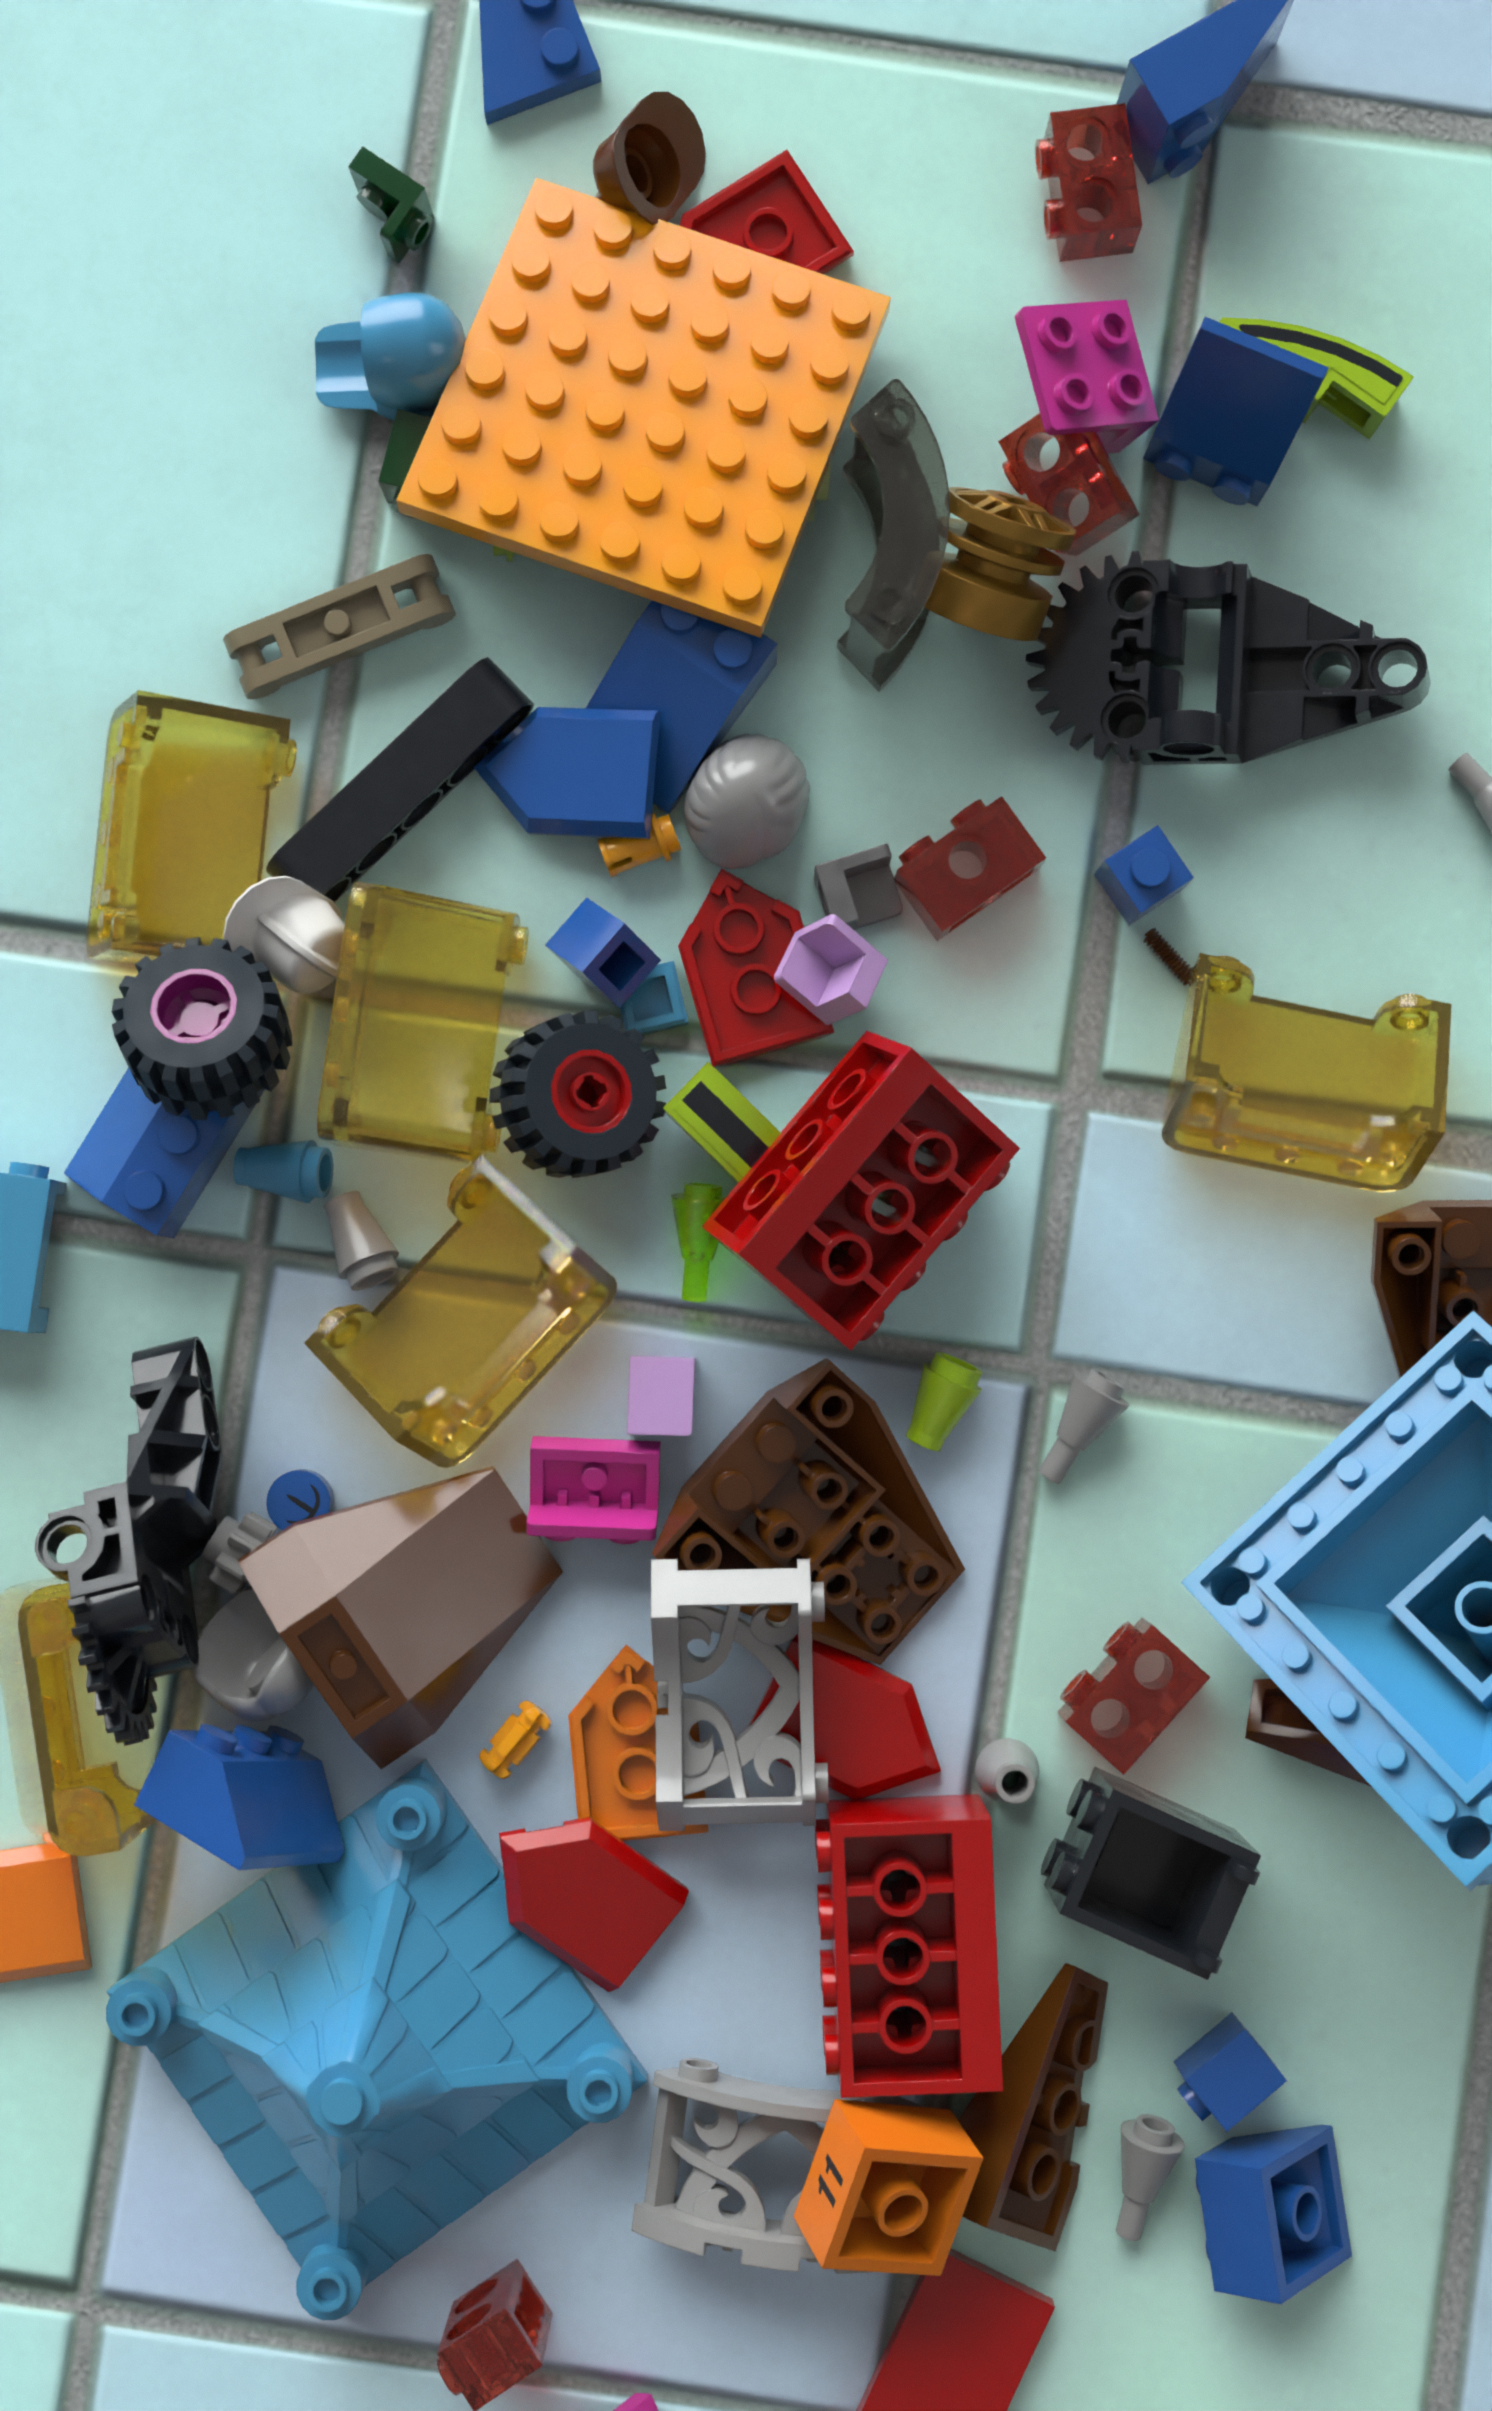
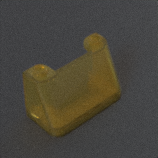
(180, 821)
(417, 1024)
(1307, 1083)
(468, 1321)
(58, 1796)

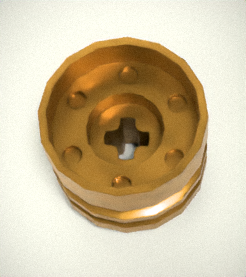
(999, 549)

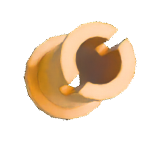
(626, 853)

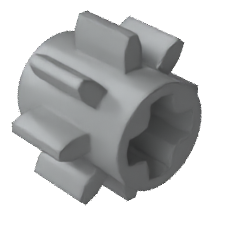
(231, 1543)

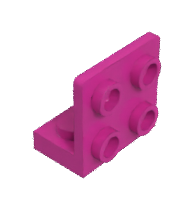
(1087, 370)

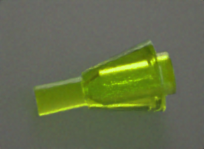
(696, 1245)

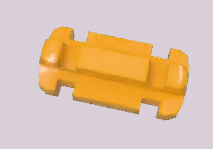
(515, 1739)

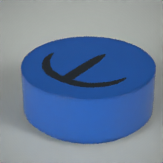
(298, 1497)

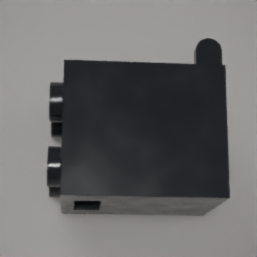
(1149, 1872)

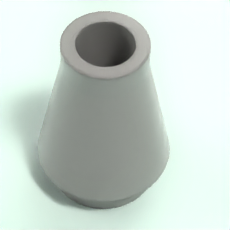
(360, 1244)
(998, 1760)

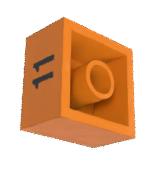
(887, 2188)

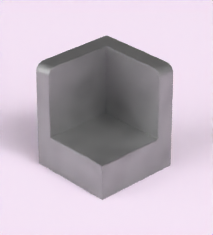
(859, 887)

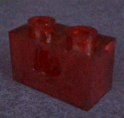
(948, 900)

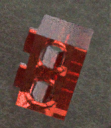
(1098, 183)
(1080, 468)
(1145, 1705)
(494, 2336)

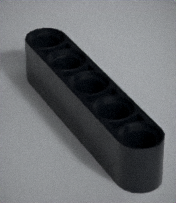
(403, 782)

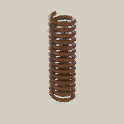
(1165, 952)

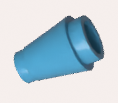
(286, 1169)

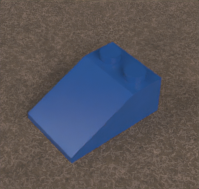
(1193, 80)
(1233, 413)
(697, 680)

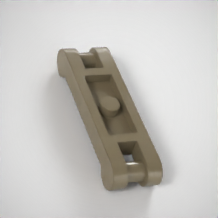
(338, 625)

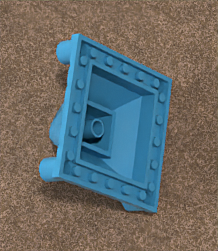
(1376, 1596)
(376, 2039)

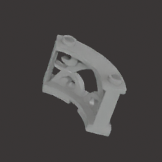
(685, 1612)
(695, 2216)

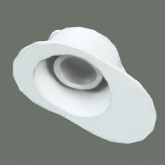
(290, 931)

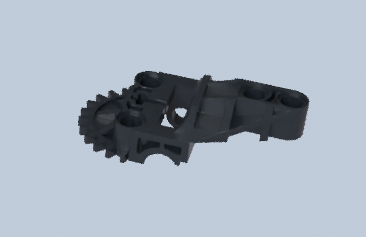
(1267, 666)
(142, 1535)

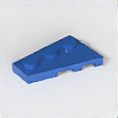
(532, 55)

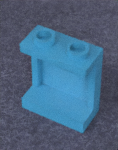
(25, 1228)

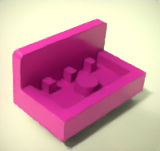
(594, 1489)

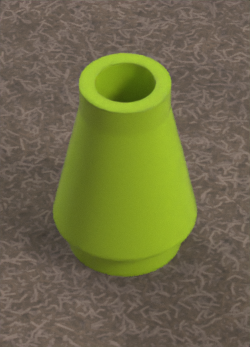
(942, 1399)

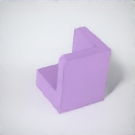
(830, 969)
(661, 1395)

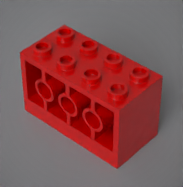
(862, 1188)
(944, 1969)

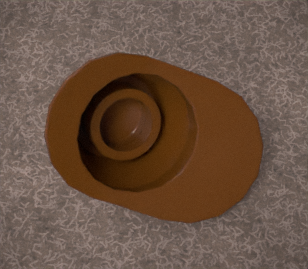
(651, 158)

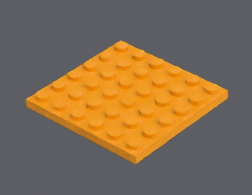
(645, 407)

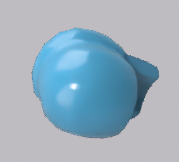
(390, 357)

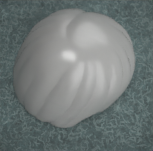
(746, 801)
(248, 1662)

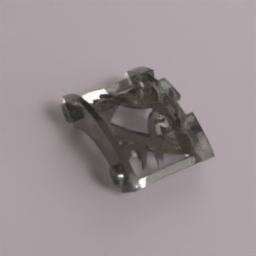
(906, 498)

